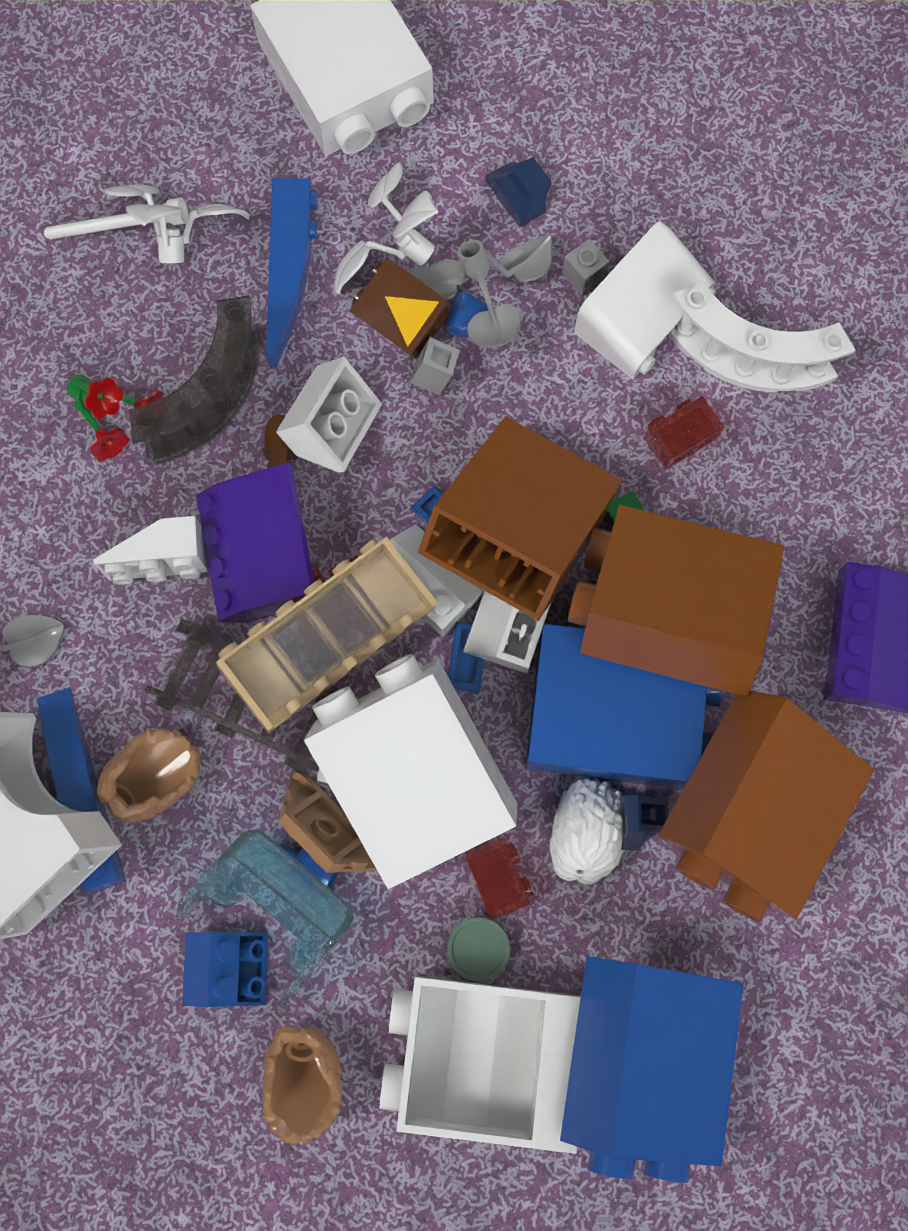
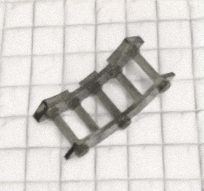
(210, 396)
(197, 639)

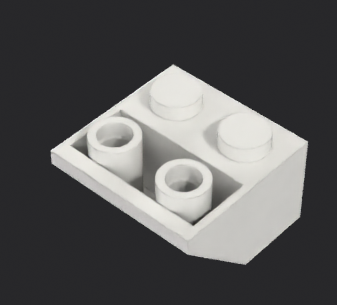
(504, 634)

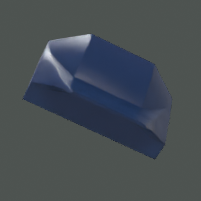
(521, 189)
(643, 819)

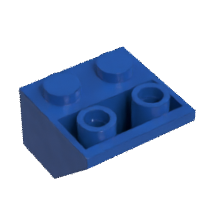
(225, 969)

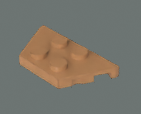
(322, 827)

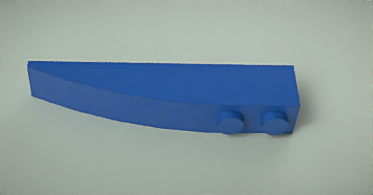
(288, 258)
(75, 774)

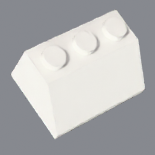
(330, 415)
(452, 592)

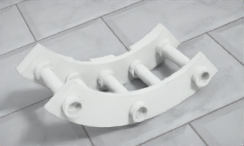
(751, 353)

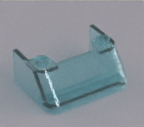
(284, 890)

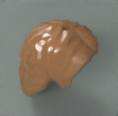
(149, 775)
(301, 1084)

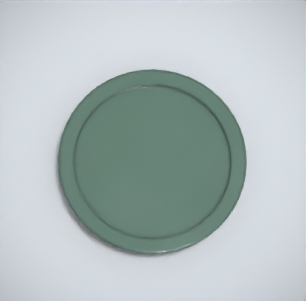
(478, 949)

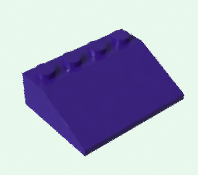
(255, 543)
(869, 639)

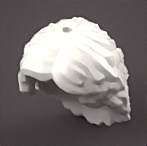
(587, 832)

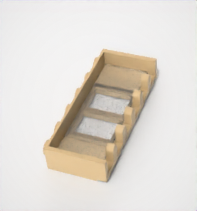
(325, 633)

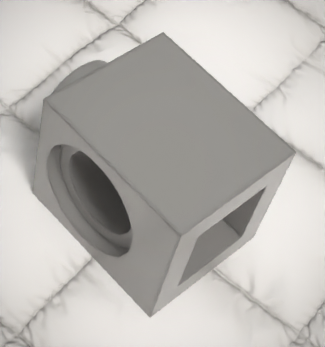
(585, 267)
(434, 366)

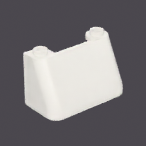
(635, 301)

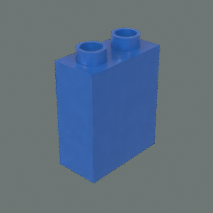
(612, 717)
(651, 1069)

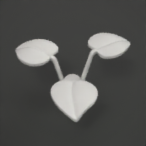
(169, 239)
(410, 241)

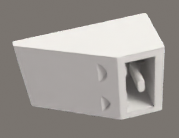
(157, 551)

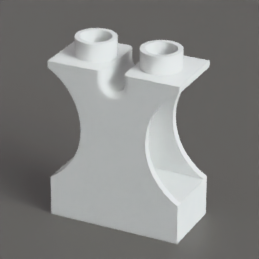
(42, 842)

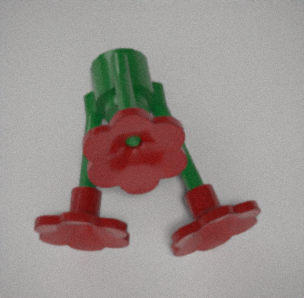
(104, 399)

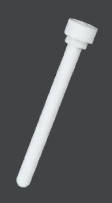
(113, 222)

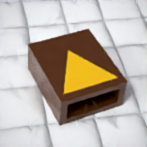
(401, 307)

